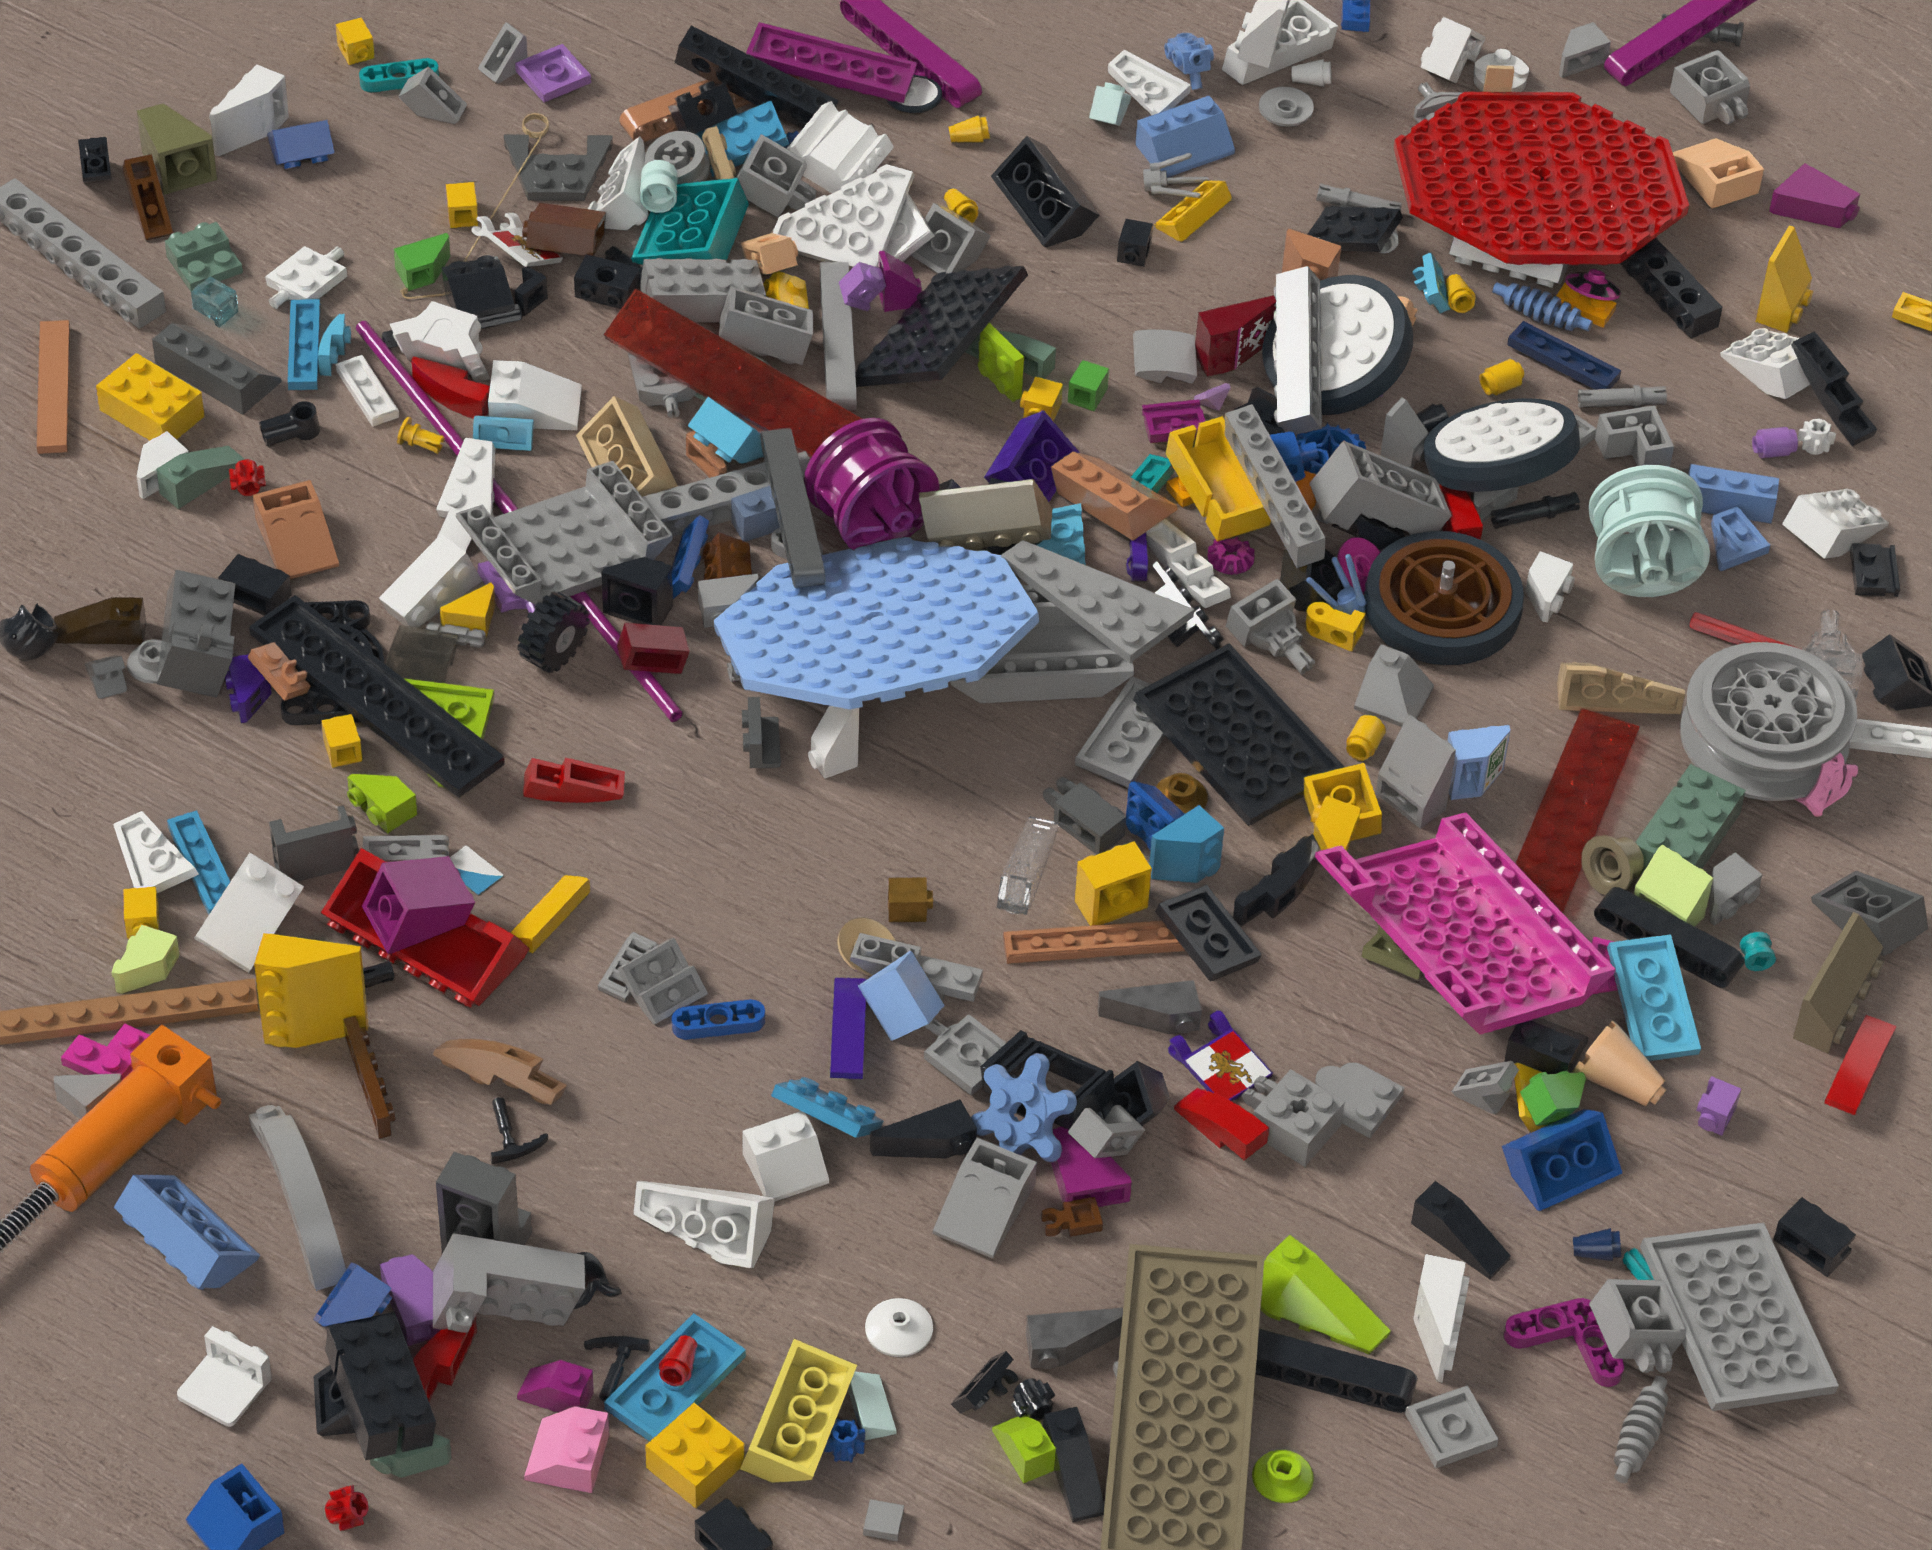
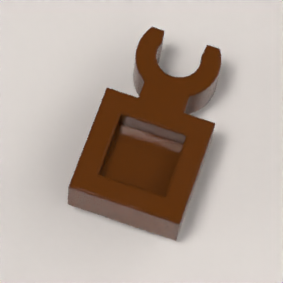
(1077, 1216)

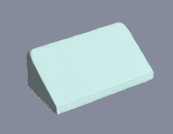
(871, 1405)

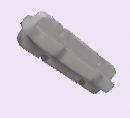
(475, 638)

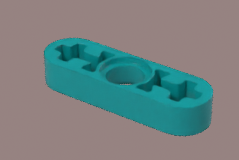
(373, 79)

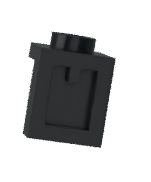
(532, 290)

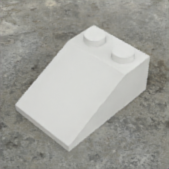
(1262, 31)
(535, 394)
(248, 908)

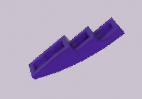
(848, 1029)

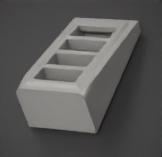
(633, 947)

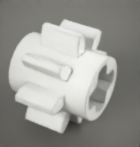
(1816, 436)

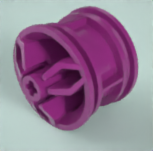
(869, 483)

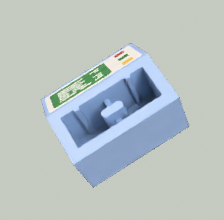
(1477, 759)

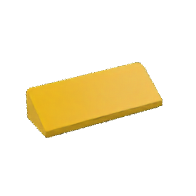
(1194, 212)
(551, 911)

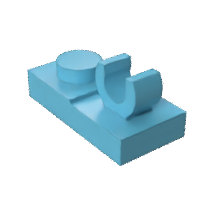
(1432, 282)
(505, 432)

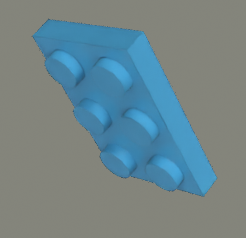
(744, 130)
(827, 1107)

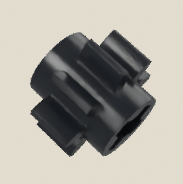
(1033, 1399)

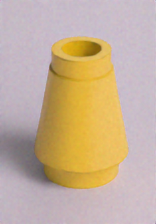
(970, 130)
(961, 205)
(1460, 295)

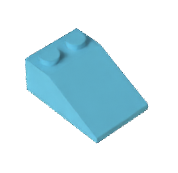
(727, 432)

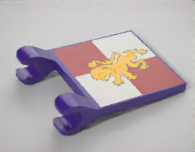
(1224, 1064)

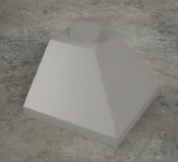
(1393, 687)

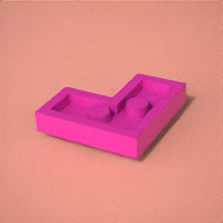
(94, 1058)

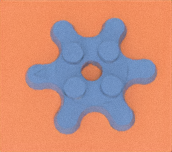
(1040, 1104)

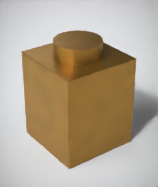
(908, 899)

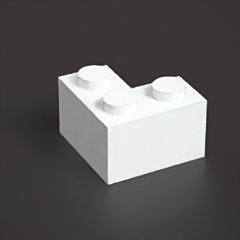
(1451, 49)

